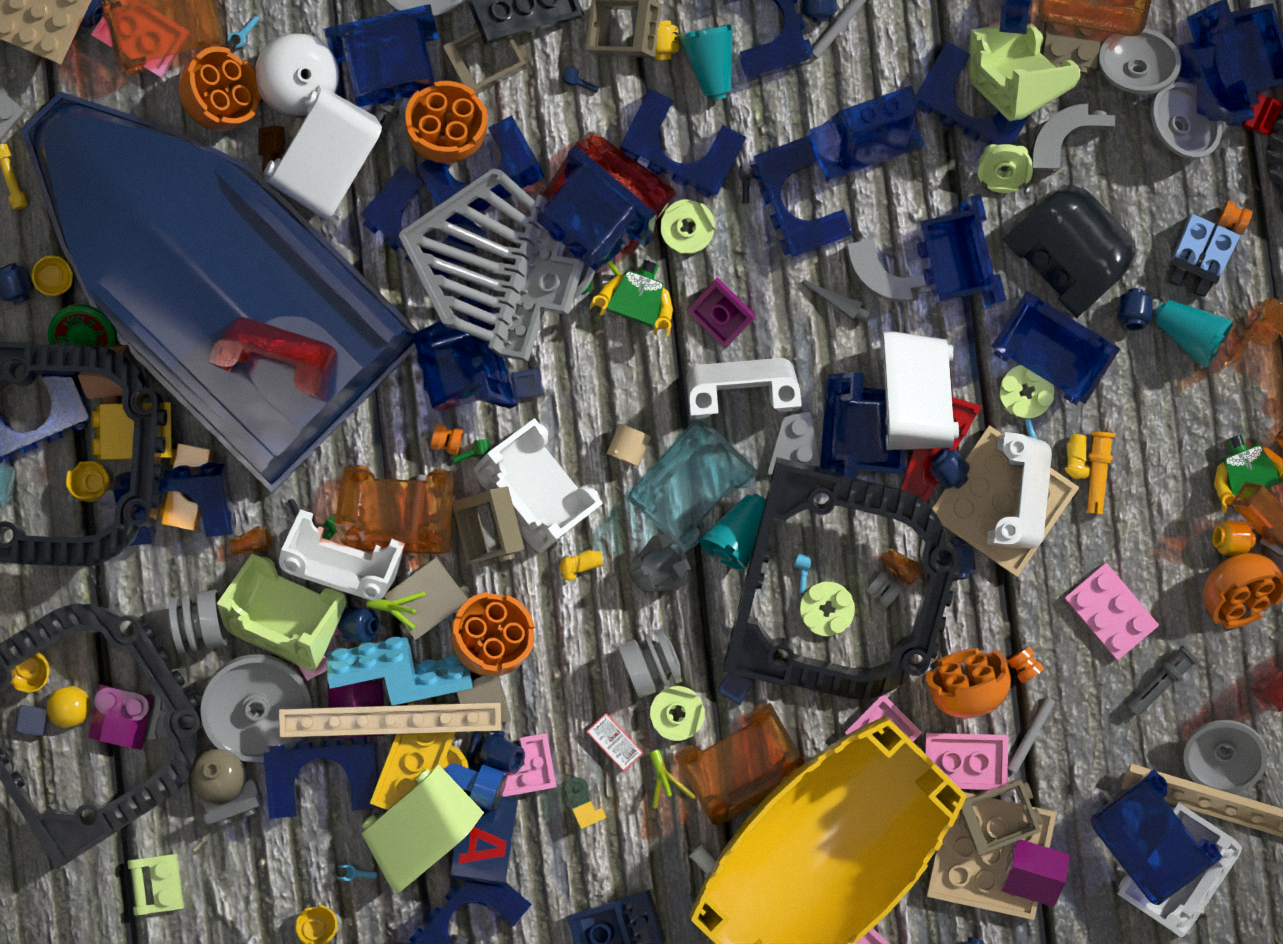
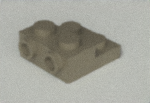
(1071, 43)

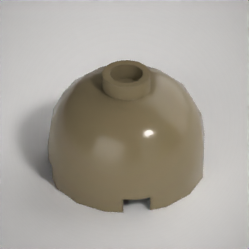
(218, 776)

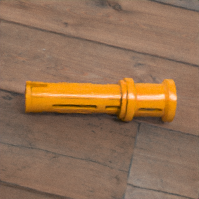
(1100, 458)

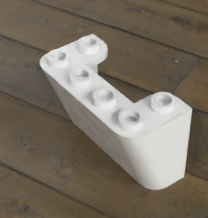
(708, 378)

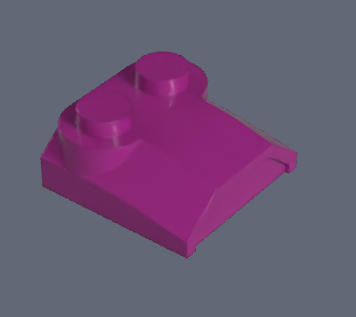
(120, 716)

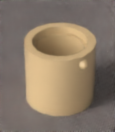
(628, 445)

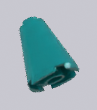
(711, 58)
(1193, 329)
(735, 533)

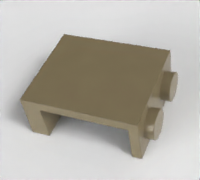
(441, 597)

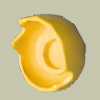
(52, 275)
(88, 481)
(32, 674)
(68, 707)
(316, 925)

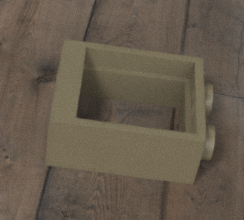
(645, 29)
(452, 48)
(472, 530)
(1032, 816)

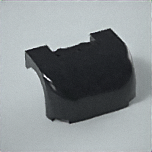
(1074, 246)

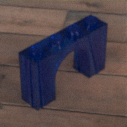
(781, 54)
(937, 96)
(516, 162)
(705, 175)
(386, 214)
(798, 235)
(67, 413)
(204, 484)
(283, 766)
(500, 899)

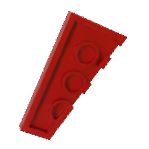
(917, 475)

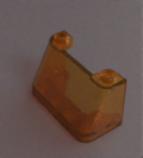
(159, 29)
(402, 510)
(741, 767)

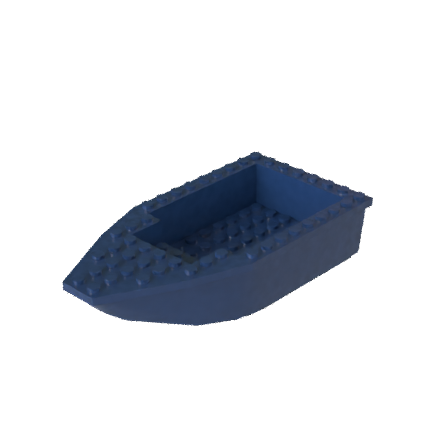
(184, 244)

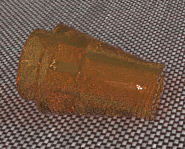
(252, 541)
(902, 566)

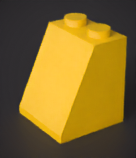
(116, 432)

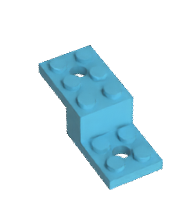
(395, 663)

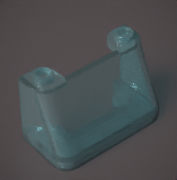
(690, 482)

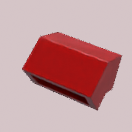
(1264, 115)

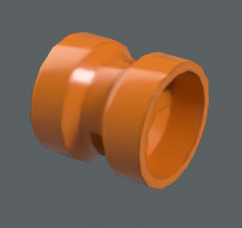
(1234, 217)
(440, 439)
(1025, 664)

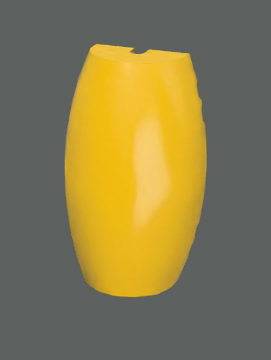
(831, 844)

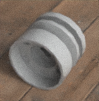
(192, 622)
(650, 663)

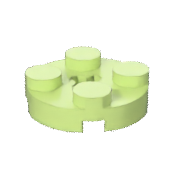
(1005, 155)
(692, 212)
(1021, 406)
(839, 599)
(685, 726)

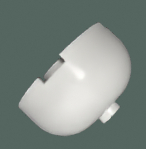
(281, 67)

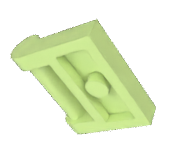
(165, 884)

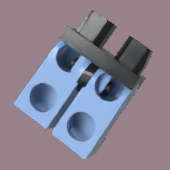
(1198, 263)

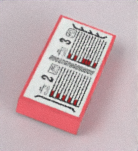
(614, 742)

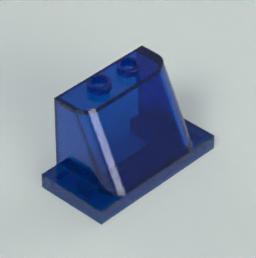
(1247, 46)
(386, 54)
(867, 134)
(595, 213)
(958, 256)
(462, 366)
(856, 428)

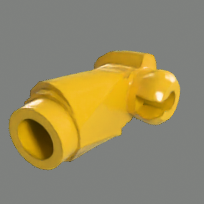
(1077, 457)
(578, 563)

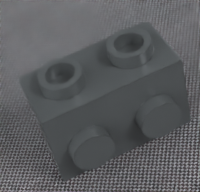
(243, 804)

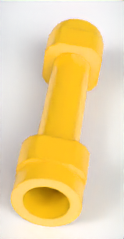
(17, 198)

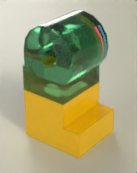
(582, 806)

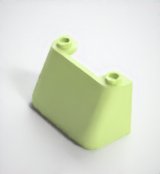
(1015, 73)
(280, 613)
(420, 827)

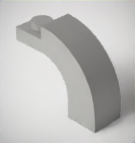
(1048, 142)
(875, 279)

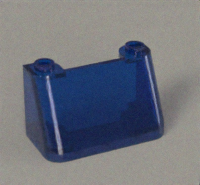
(1054, 347)
(1152, 839)

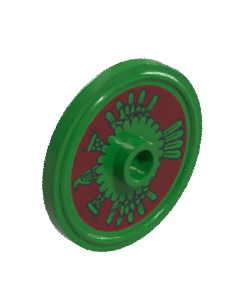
(81, 327)

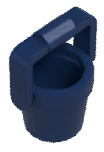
(495, 752)

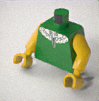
(637, 298)
(1248, 465)

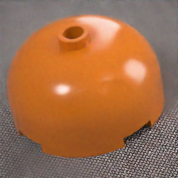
(218, 89)
(446, 122)
(1241, 579)
(499, 624)
(972, 696)

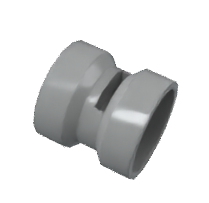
(879, 584)

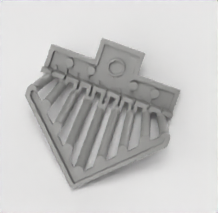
(537, 281)

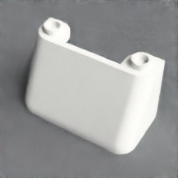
(324, 152)
(917, 391)
(540, 490)
(1028, 527)
(337, 565)
(1185, 906)

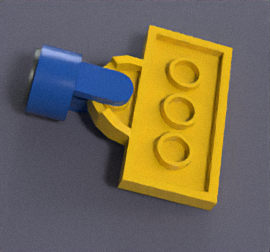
(417, 751)

